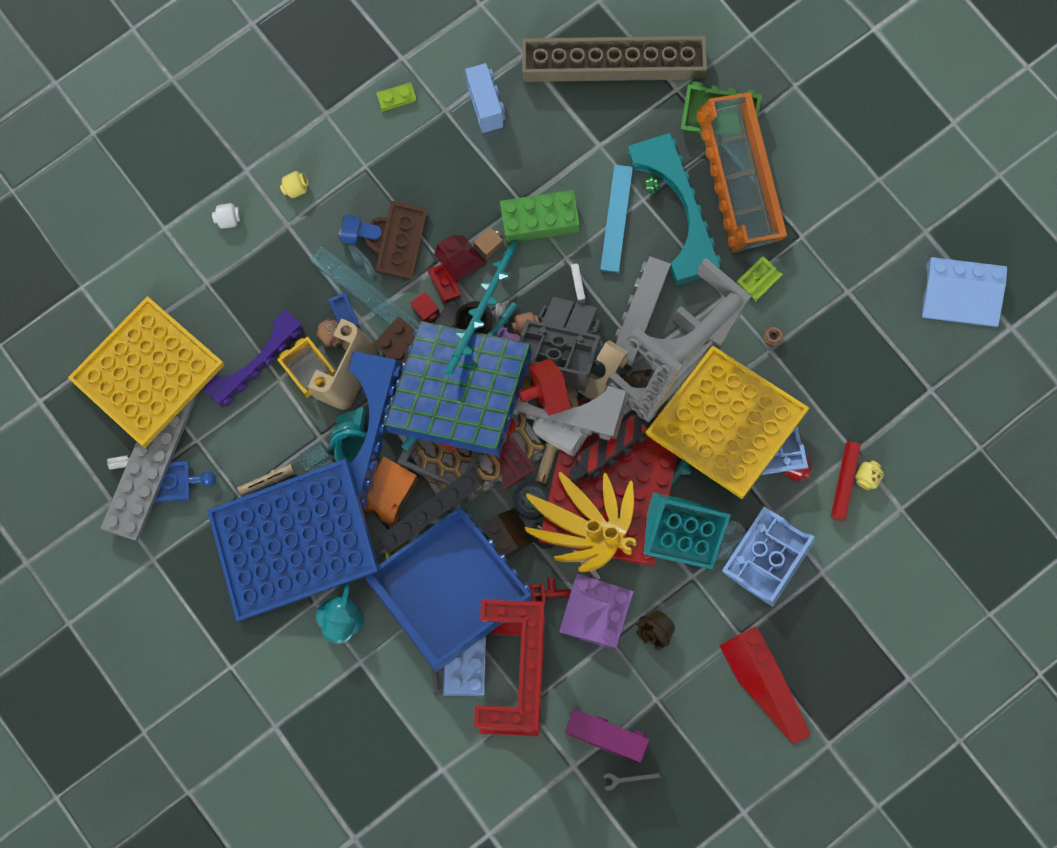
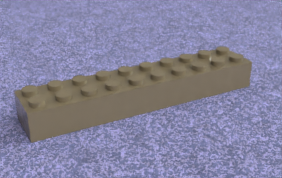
(614, 58)

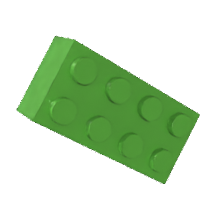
(539, 216)

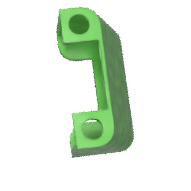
(698, 95)

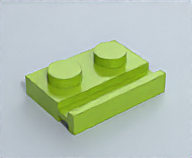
(759, 278)

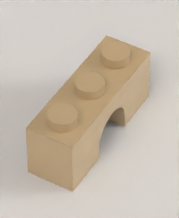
(613, 358)

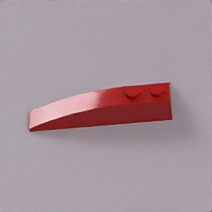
(764, 682)

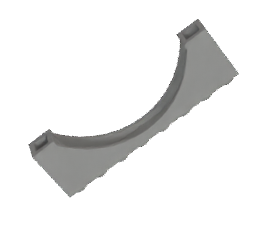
(598, 416)

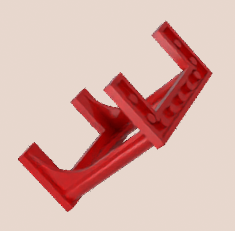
(527, 621)

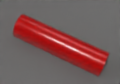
(845, 481)

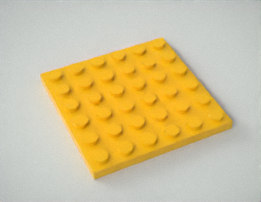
(146, 371)
(727, 422)

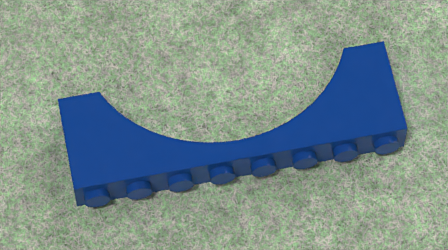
(379, 380)

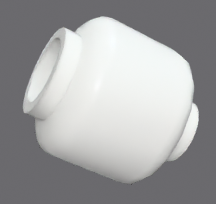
(226, 215)

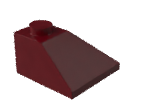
(458, 257)

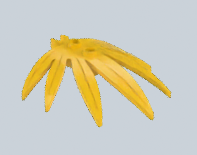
(598, 534)

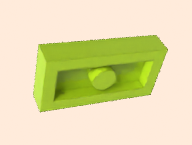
(396, 96)

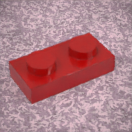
(444, 284)

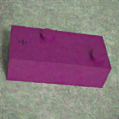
(607, 736)

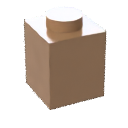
(488, 243)

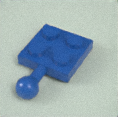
(178, 480)

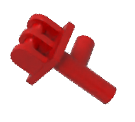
(550, 593)

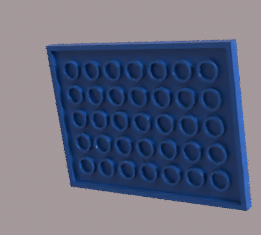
(293, 540)

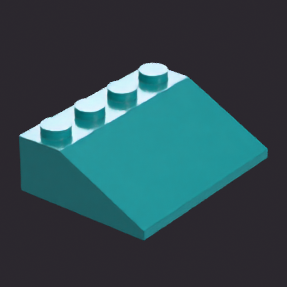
(684, 530)

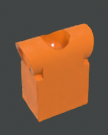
(390, 490)

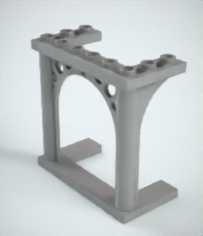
(680, 356)

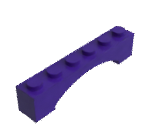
(225, 388)

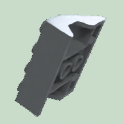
(568, 348)

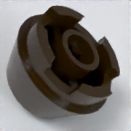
(656, 629)

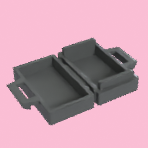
(565, 315)

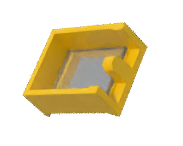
(302, 363)

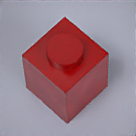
(425, 308)

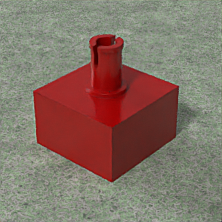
(547, 387)

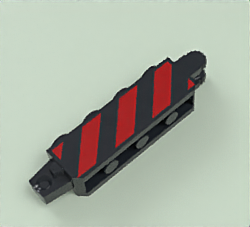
(606, 453)

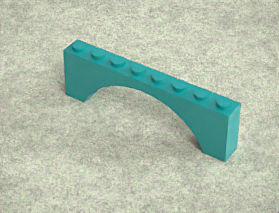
(661, 159)

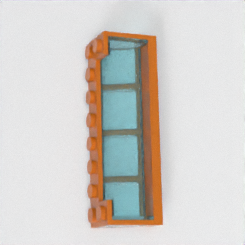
(741, 172)

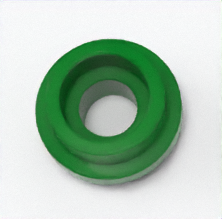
(652, 185)

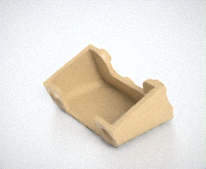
(344, 386)

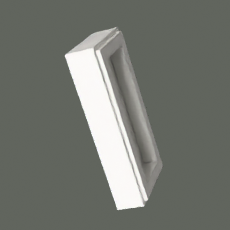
(577, 282)

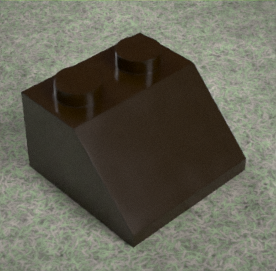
(507, 532)

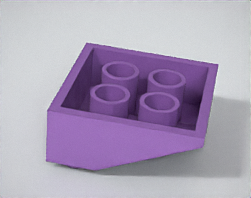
(596, 611)

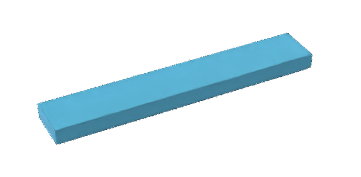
(616, 219)

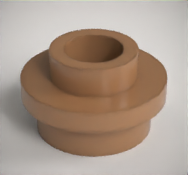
(777, 332)

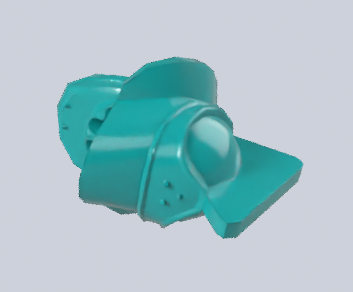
(348, 435)
(339, 618)

